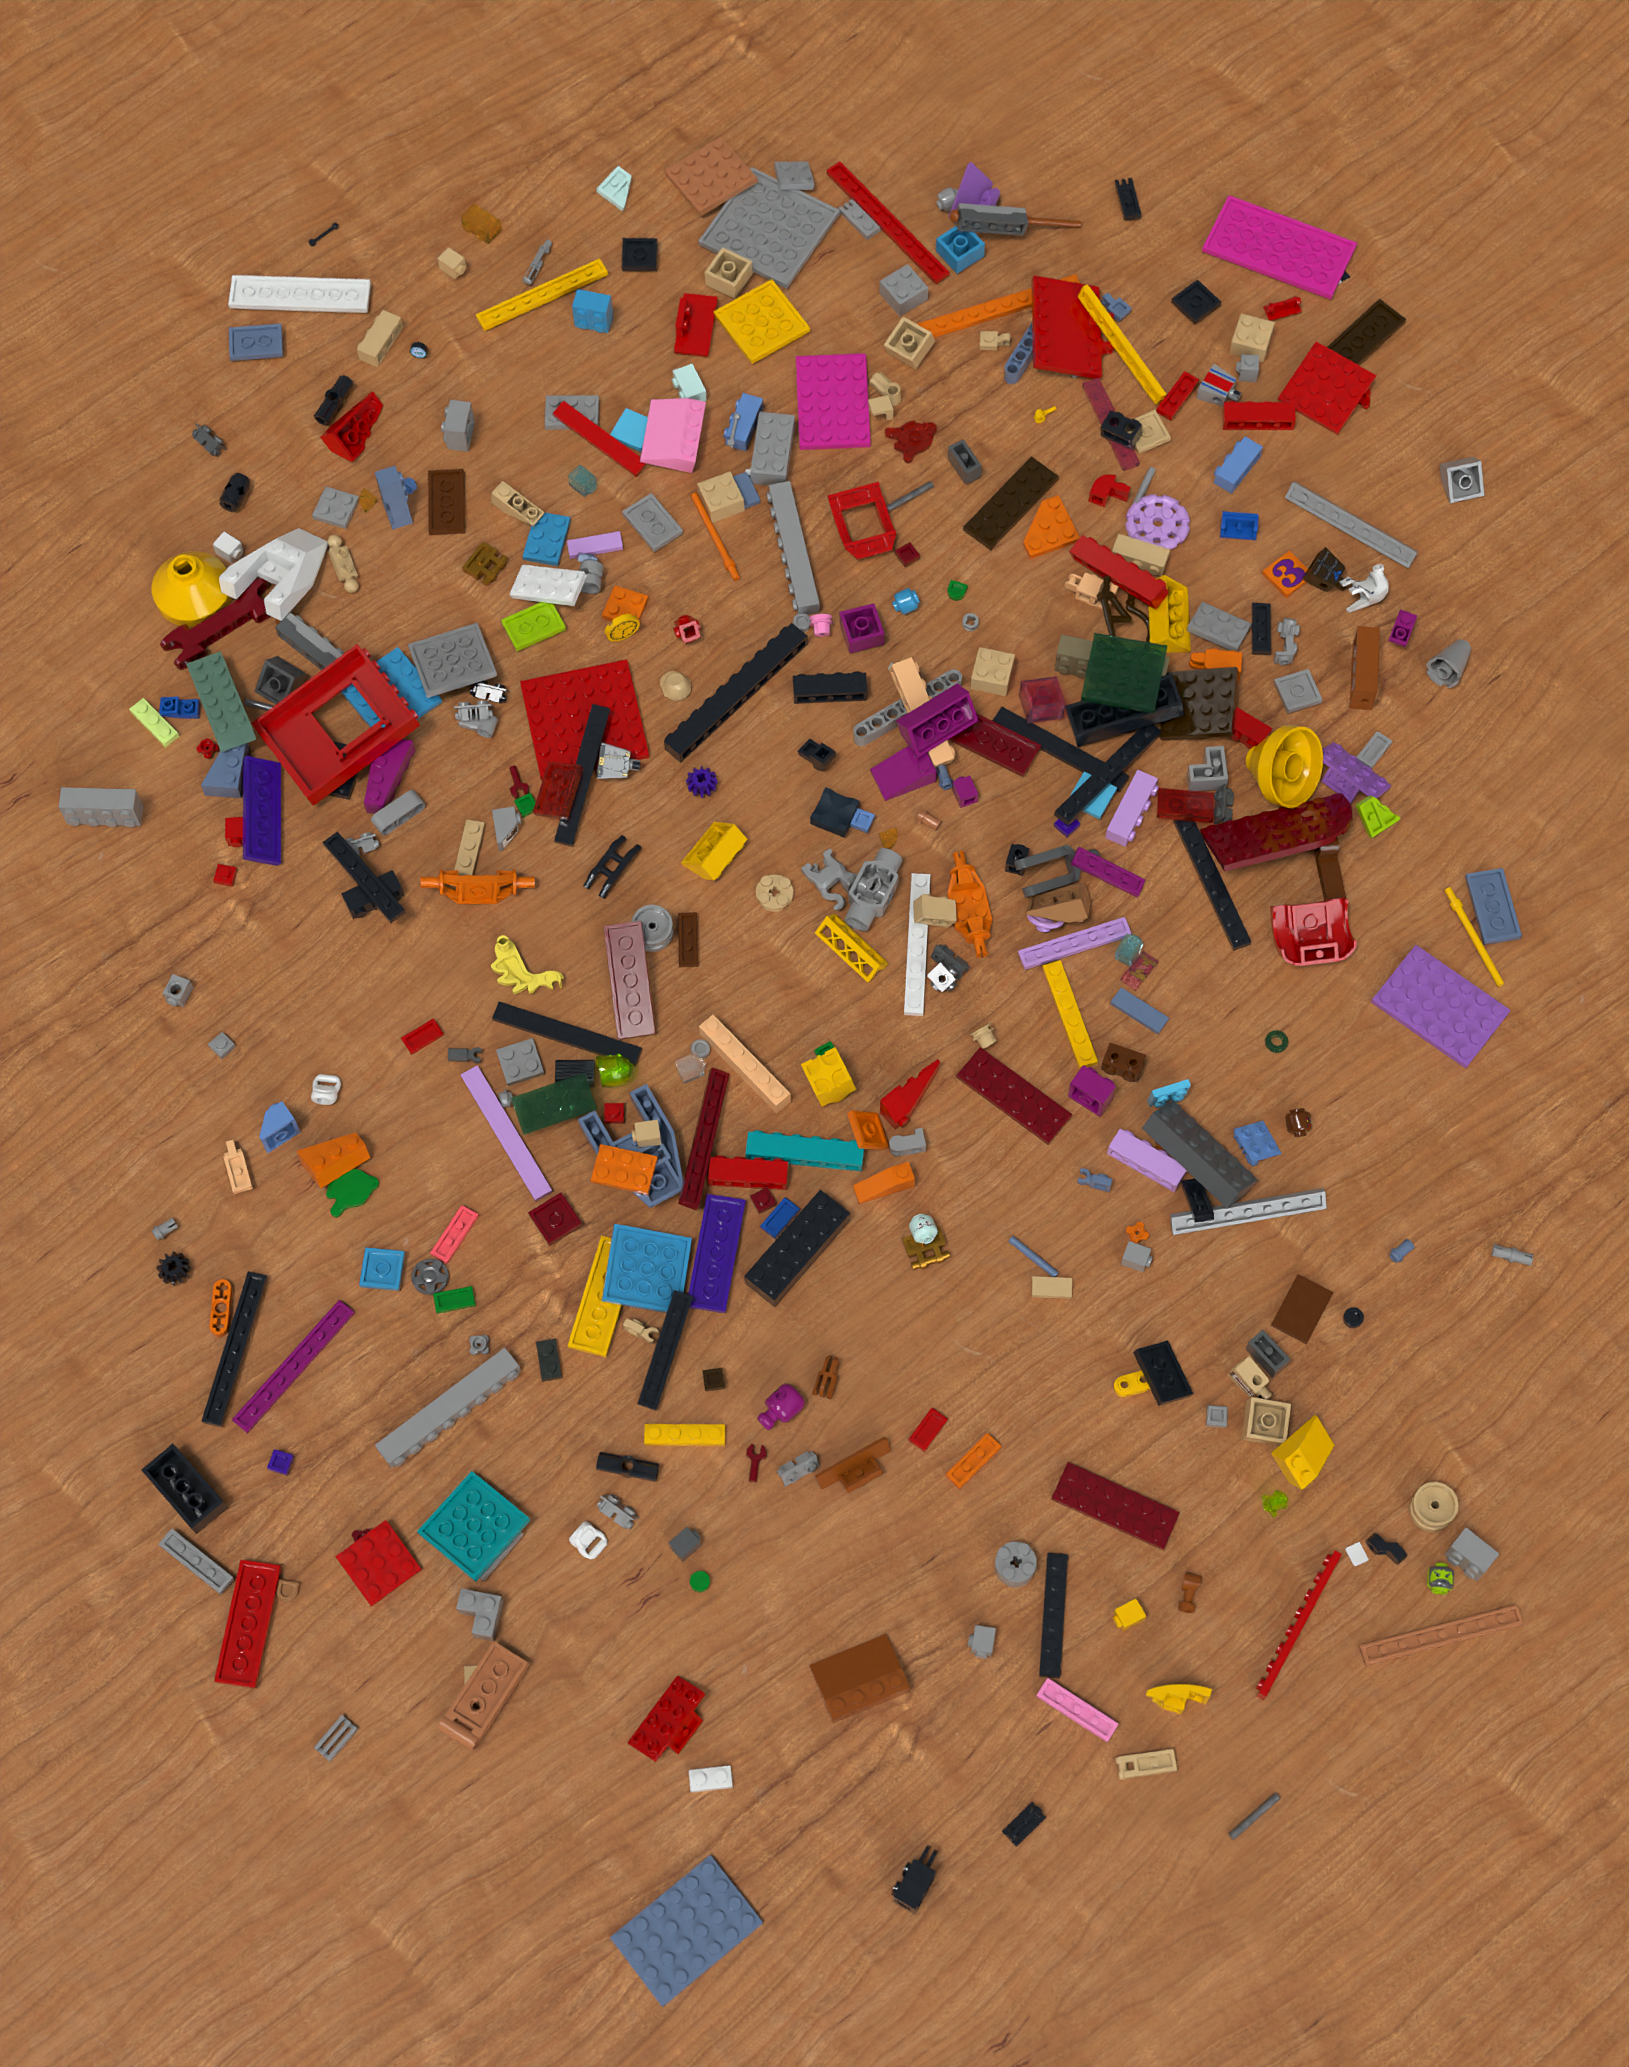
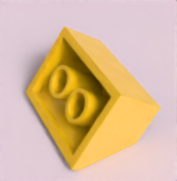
(714, 850)

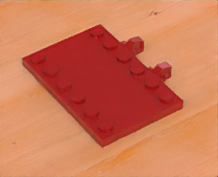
(1064, 331)

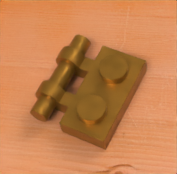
(480, 560)
(917, 1249)

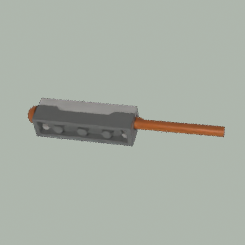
(1000, 219)
(307, 641)

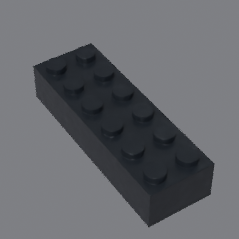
(1097, 721)
(797, 1248)

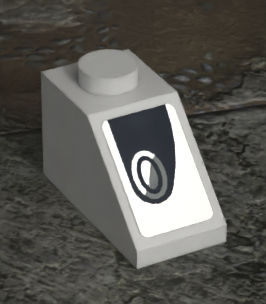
(506, 825)

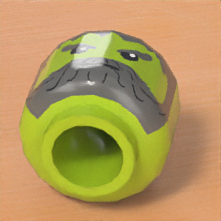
(1440, 1579)

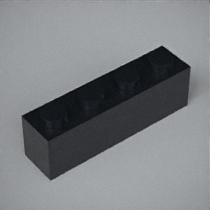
(830, 687)

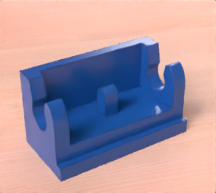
(1239, 525)

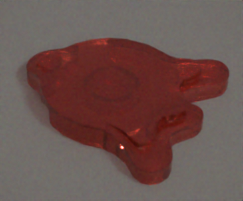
(912, 438)

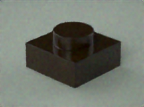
(713, 1379)

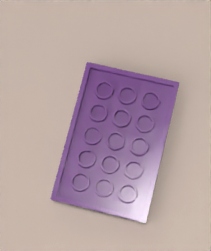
(1440, 1006)

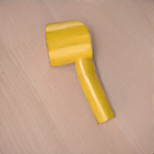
(1040, 414)

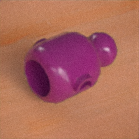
(781, 1405)

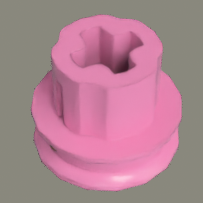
(821, 624)

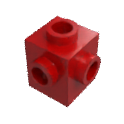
(689, 634)

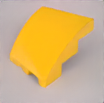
(1175, 1696)

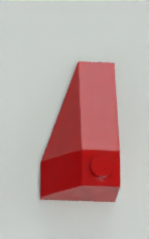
(351, 431)
(902, 1101)

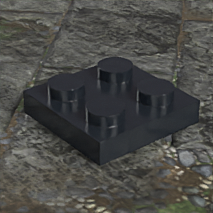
(639, 254)
(1196, 301)

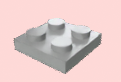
(794, 175)
(335, 507)
(1297, 691)
(520, 1062)

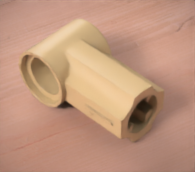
(886, 387)

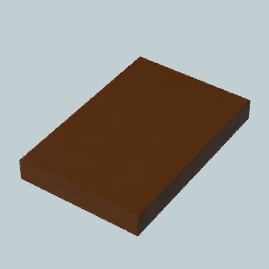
(1302, 1309)

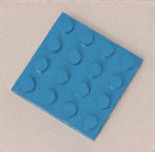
(406, 680)
(645, 1268)

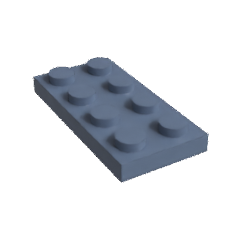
(1493, 906)

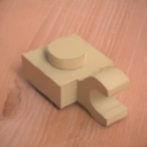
(990, 340)
(636, 1328)

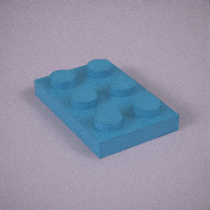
(547, 539)

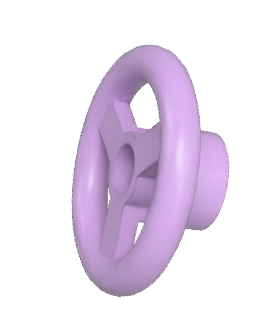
(1044, 924)

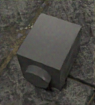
(685, 1543)

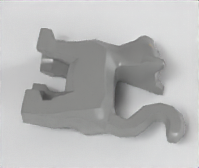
(828, 877)

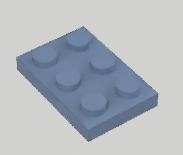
(255, 342)

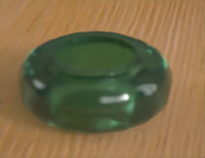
(1276, 1034)

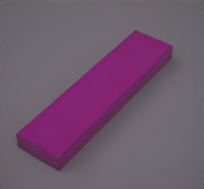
(1107, 871)

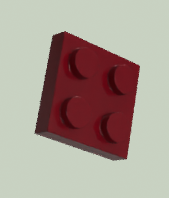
(555, 1219)

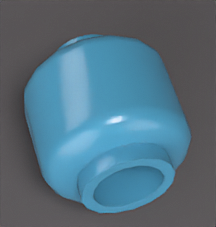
(906, 601)

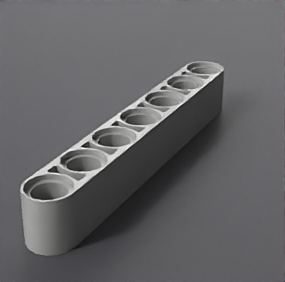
(897, 709)

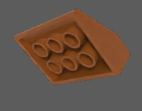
(859, 1678)

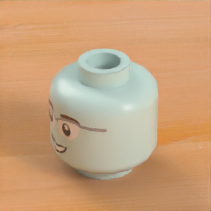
(923, 1228)

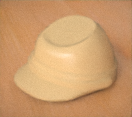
(675, 686)

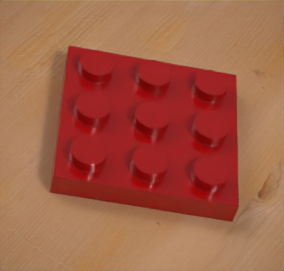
(378, 1563)

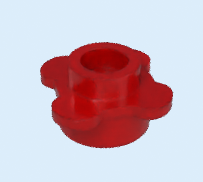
(204, 744)

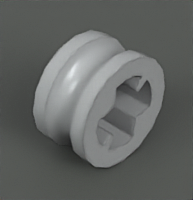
(973, 617)

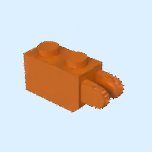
(1216, 659)

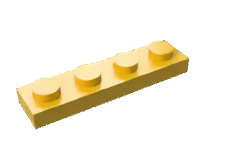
(684, 1435)

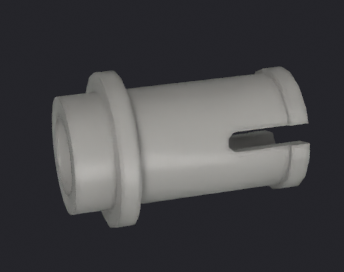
(164, 1228)

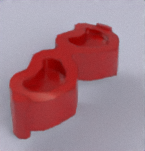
(1365, 402)

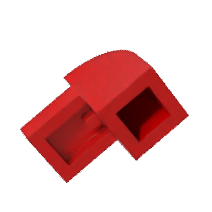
(1105, 487)

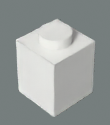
(228, 547)

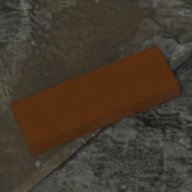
(688, 939)

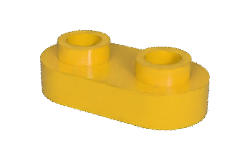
(1133, 1382)

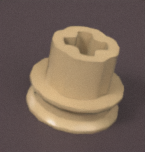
(984, 1035)

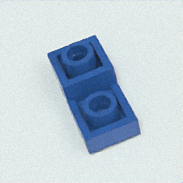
(178, 708)

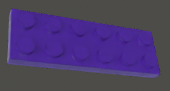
(261, 810)
(716, 1253)

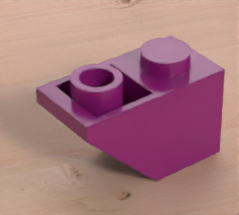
(1402, 628)

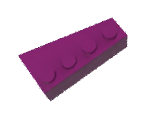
(386, 775)

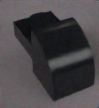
(817, 754)

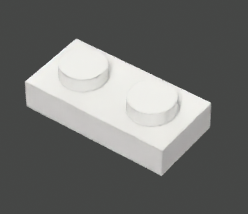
(710, 1779)

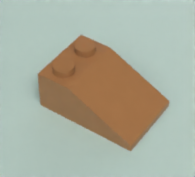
(1061, 904)

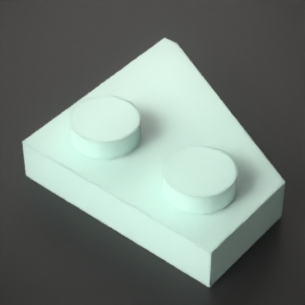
(616, 187)

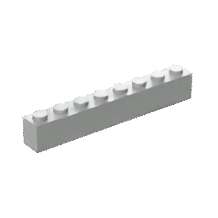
(794, 548)
(447, 1408)

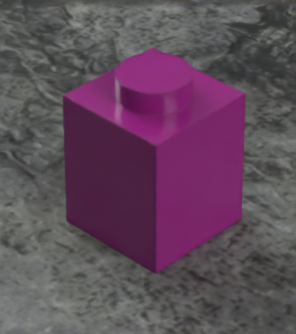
(965, 791)

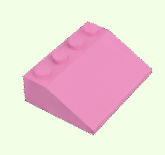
(673, 433)

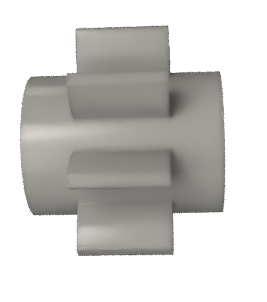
(1288, 627)

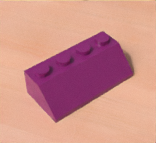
(937, 720)

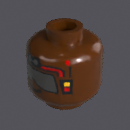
(1298, 1122)

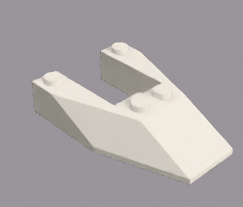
(287, 562)

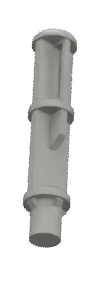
(537, 263)

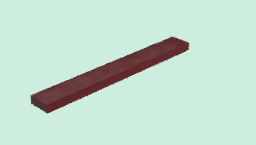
(703, 1139)

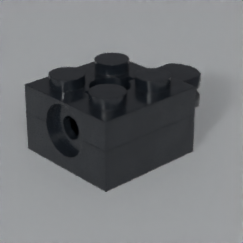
(915, 1883)

